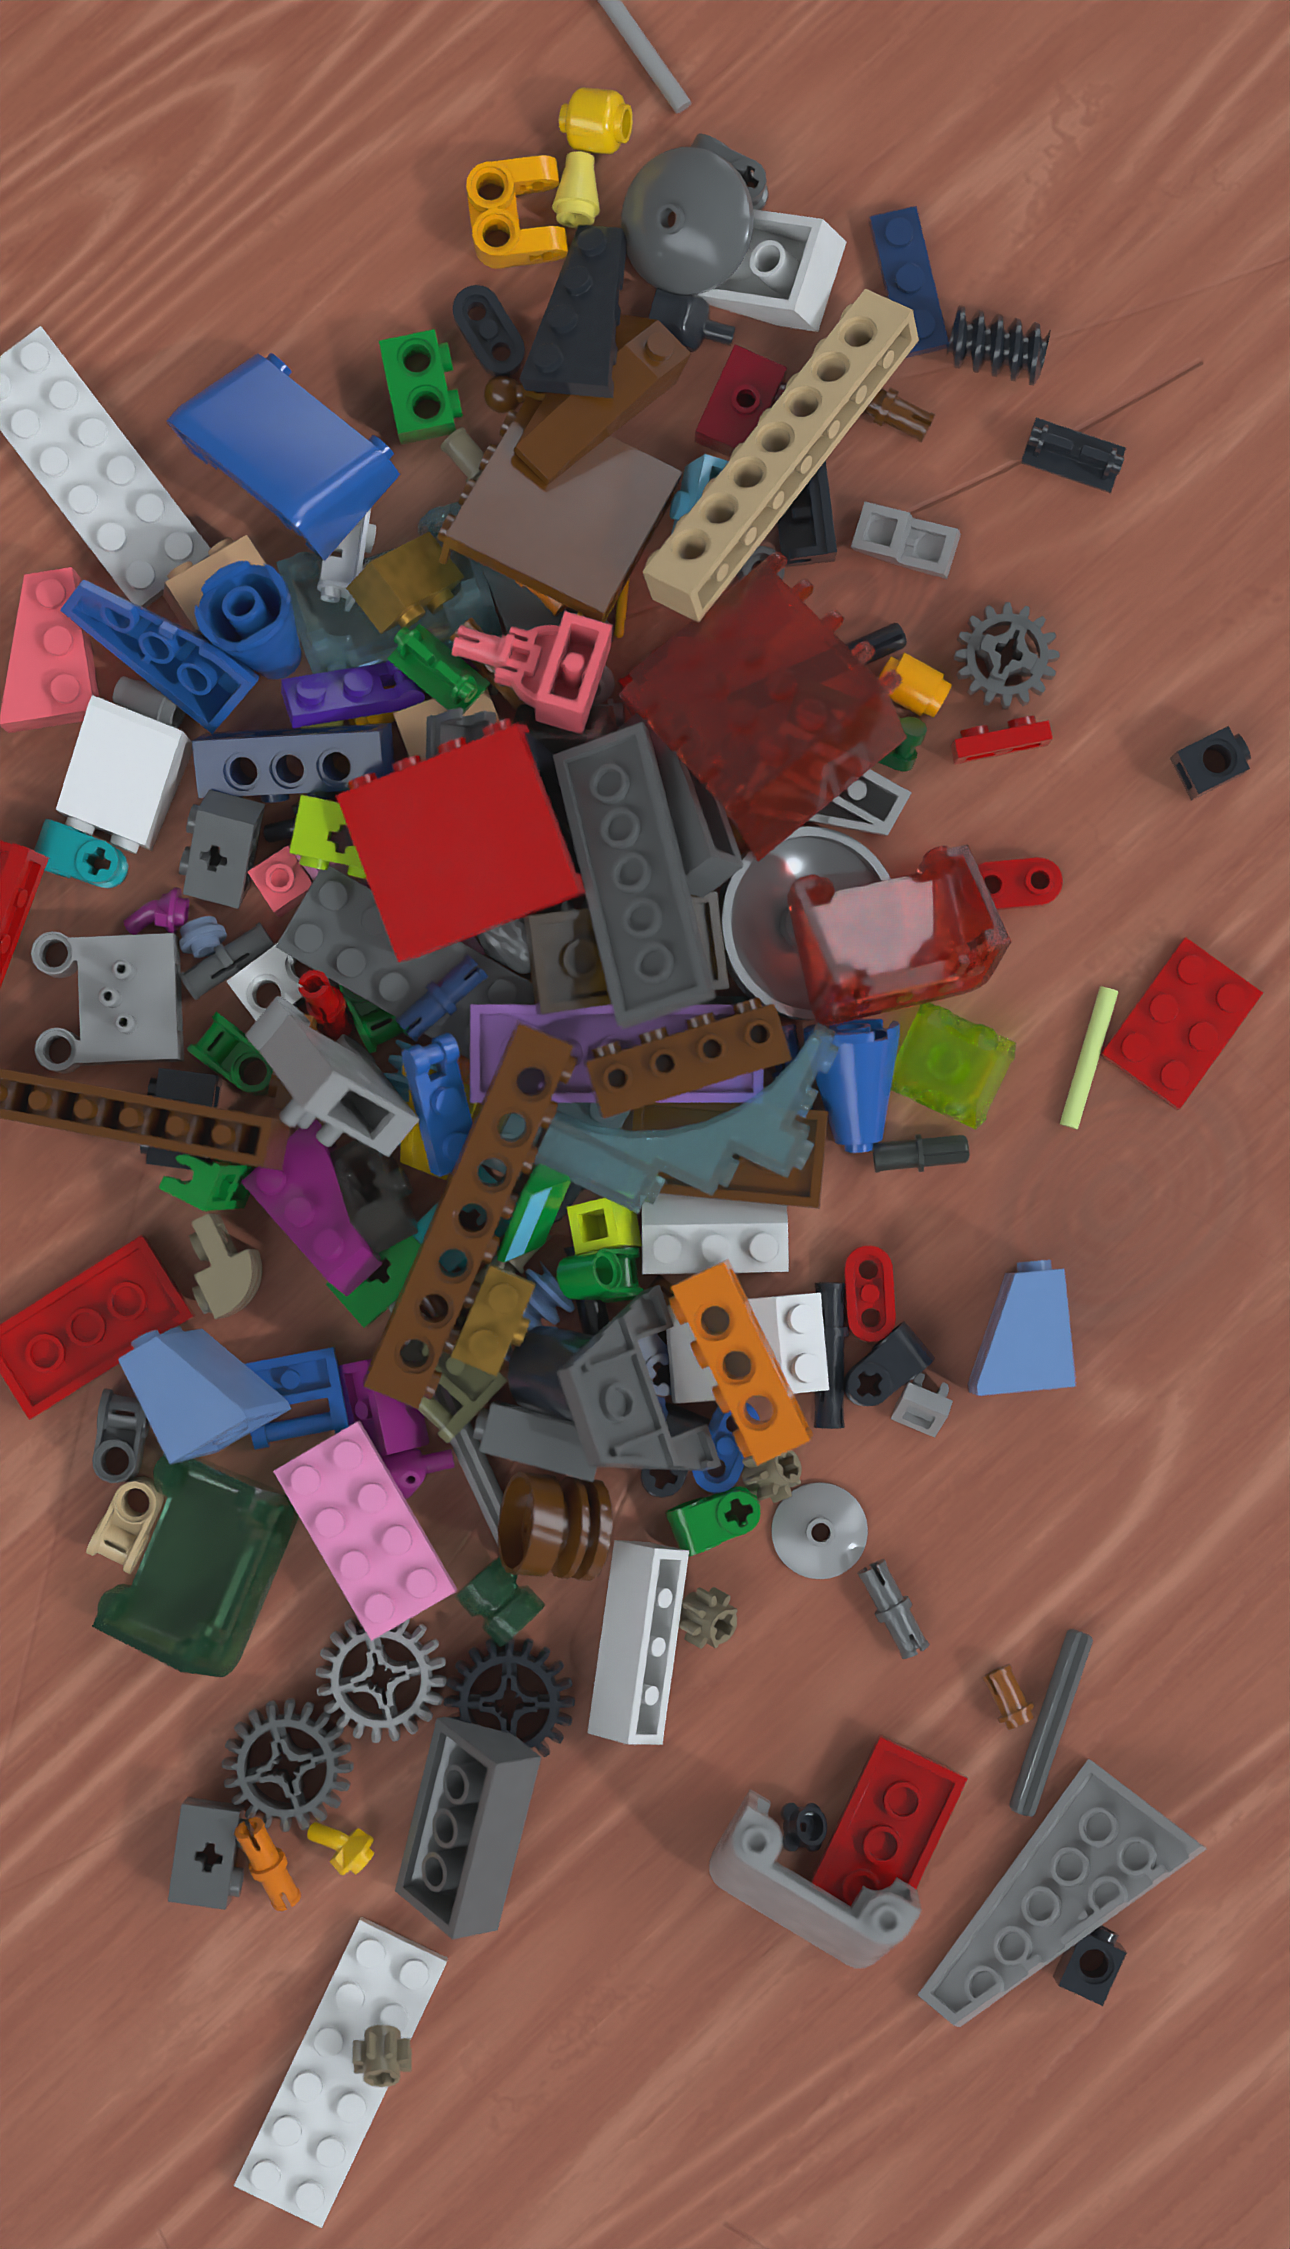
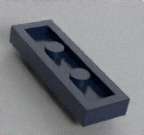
(909, 275)

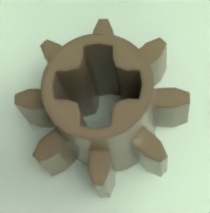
(772, 1477)
(707, 1617)
(382, 2055)

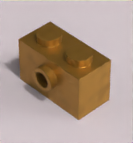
(405, 584)
(494, 1320)

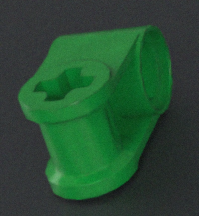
(366, 1016)
(228, 1053)
(600, 1275)
(704, 1522)

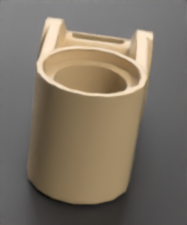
(122, 1530)

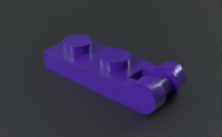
(348, 694)

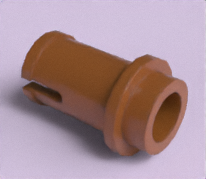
(1008, 1697)

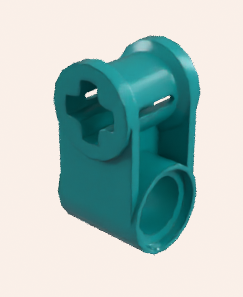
(74, 853)

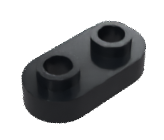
(490, 332)

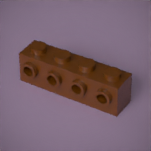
(688, 1059)

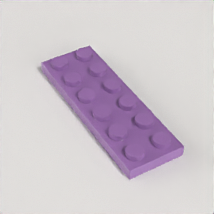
(585, 1030)

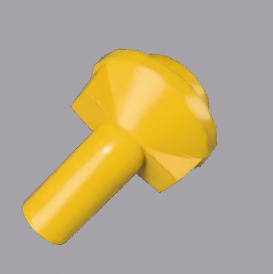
(351, 1851)

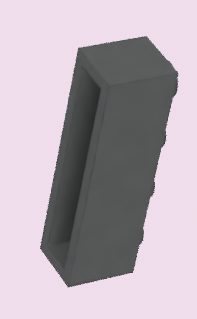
(698, 821)

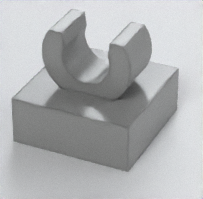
(922, 1408)

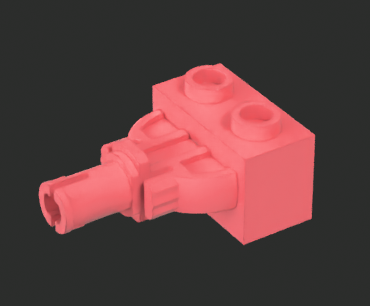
(547, 666)

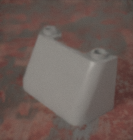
(855, 1935)

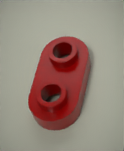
(1016, 885)
(869, 1293)

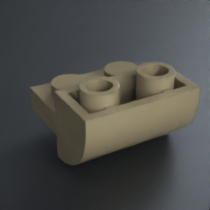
(233, 1275)

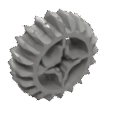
(391, 1717)

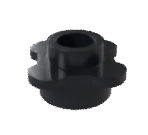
(813, 1827)

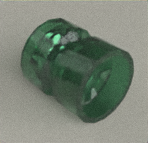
(500, 1602)

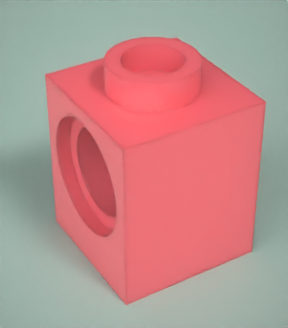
(281, 881)

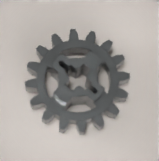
(988, 647)

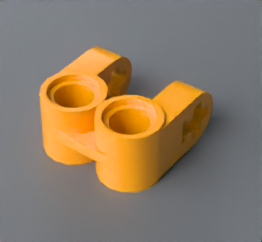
(516, 178)

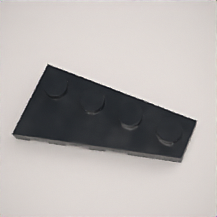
(578, 330)

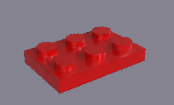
(1181, 1023)

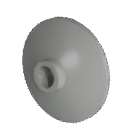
(814, 1505)

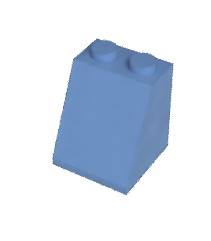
(1027, 1334)
(197, 1392)

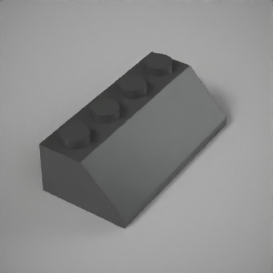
(467, 1826)

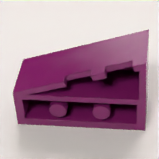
(312, 1211)

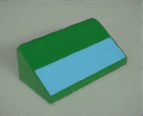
(534, 1213)

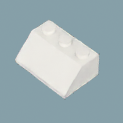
(698, 1233)

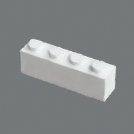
(638, 1642)

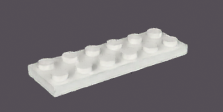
(93, 470)
(322, 2102)

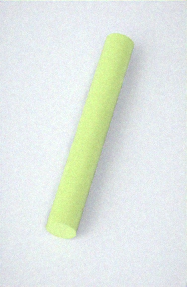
(1089, 1057)

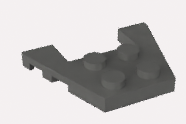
(617, 1401)

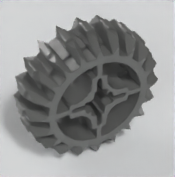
(292, 1787)

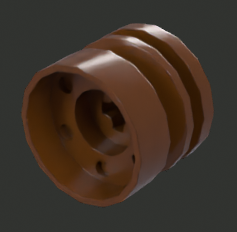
(554, 1526)

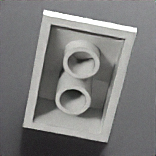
(783, 272)
(792, 1329)

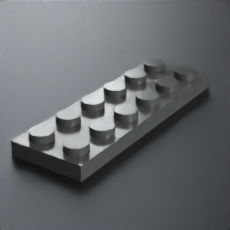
(633, 876)

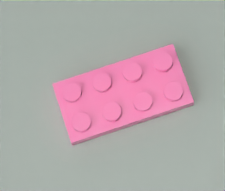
(365, 1530)

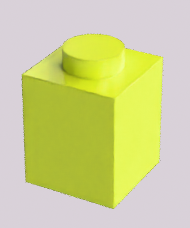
(603, 1225)

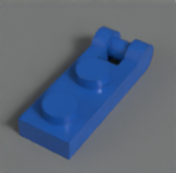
(439, 1101)

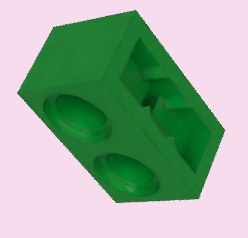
(411, 388)

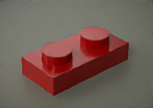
(1021, 735)

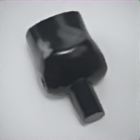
(689, 319)

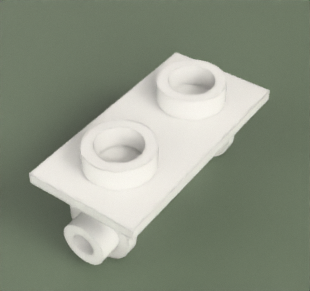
(339, 572)

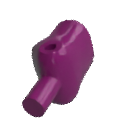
(411, 1466)

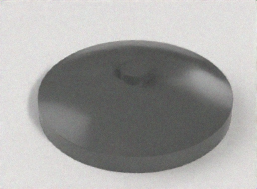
(757, 919)

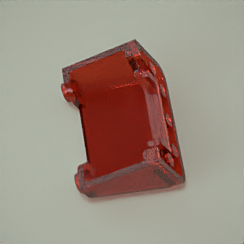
(896, 938)

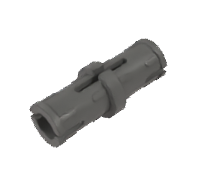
(226, 961)
(893, 1609)

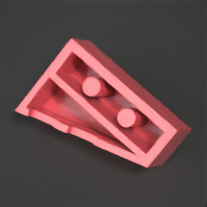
(50, 658)

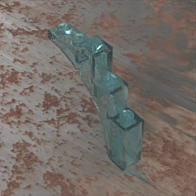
(762, 1129)

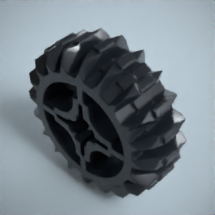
(531, 1699)

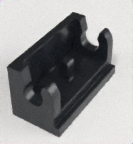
(808, 524)

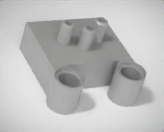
(125, 999)
(330, 1081)

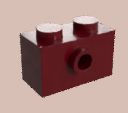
(739, 399)

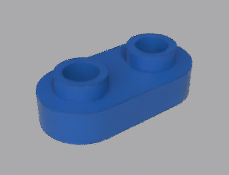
(726, 1450)

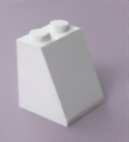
(123, 775)

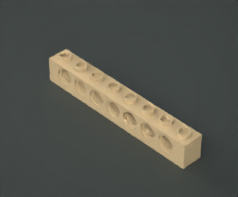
(780, 455)

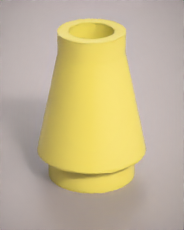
(577, 192)

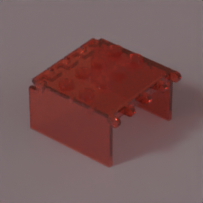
(767, 705)

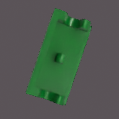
(213, 1184)

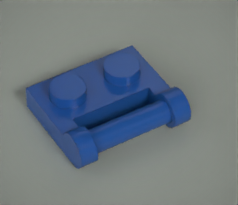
(299, 1380)

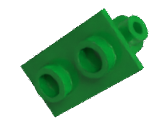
(435, 670)

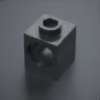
(1194, 774)
(1096, 1983)

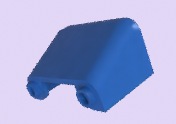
(287, 450)

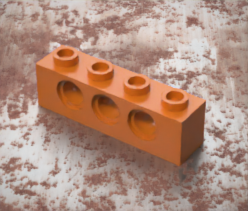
(755, 1438)

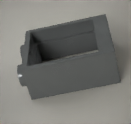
(532, 1439)

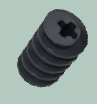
(997, 345)

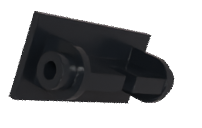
(1073, 455)

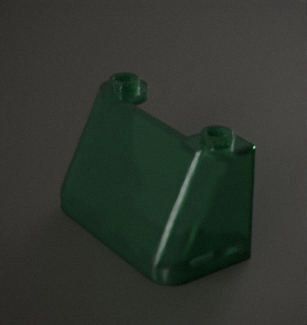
(201, 1568)

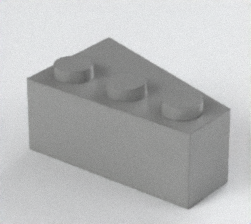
(866, 805)

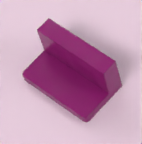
(388, 1422)

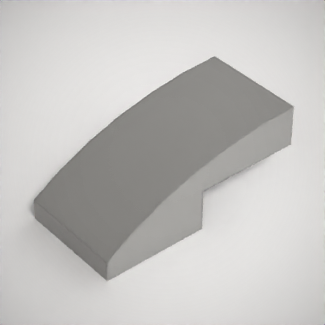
(905, 540)

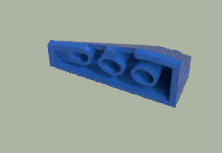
(165, 654)

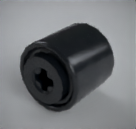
(535, 1366)

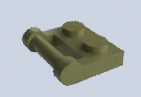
(464, 1382)

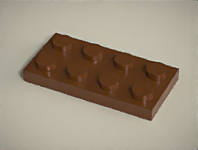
(750, 1181)

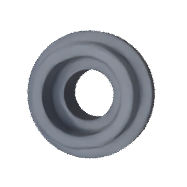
(201, 936)

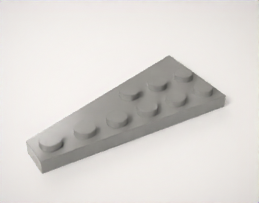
(1073, 1875)

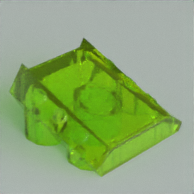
(952, 1065)

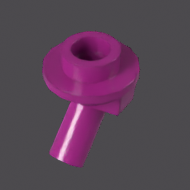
(168, 912)

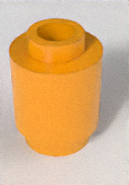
(921, 685)

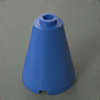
(251, 618)
(859, 1081)

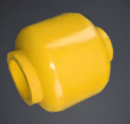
(596, 120)

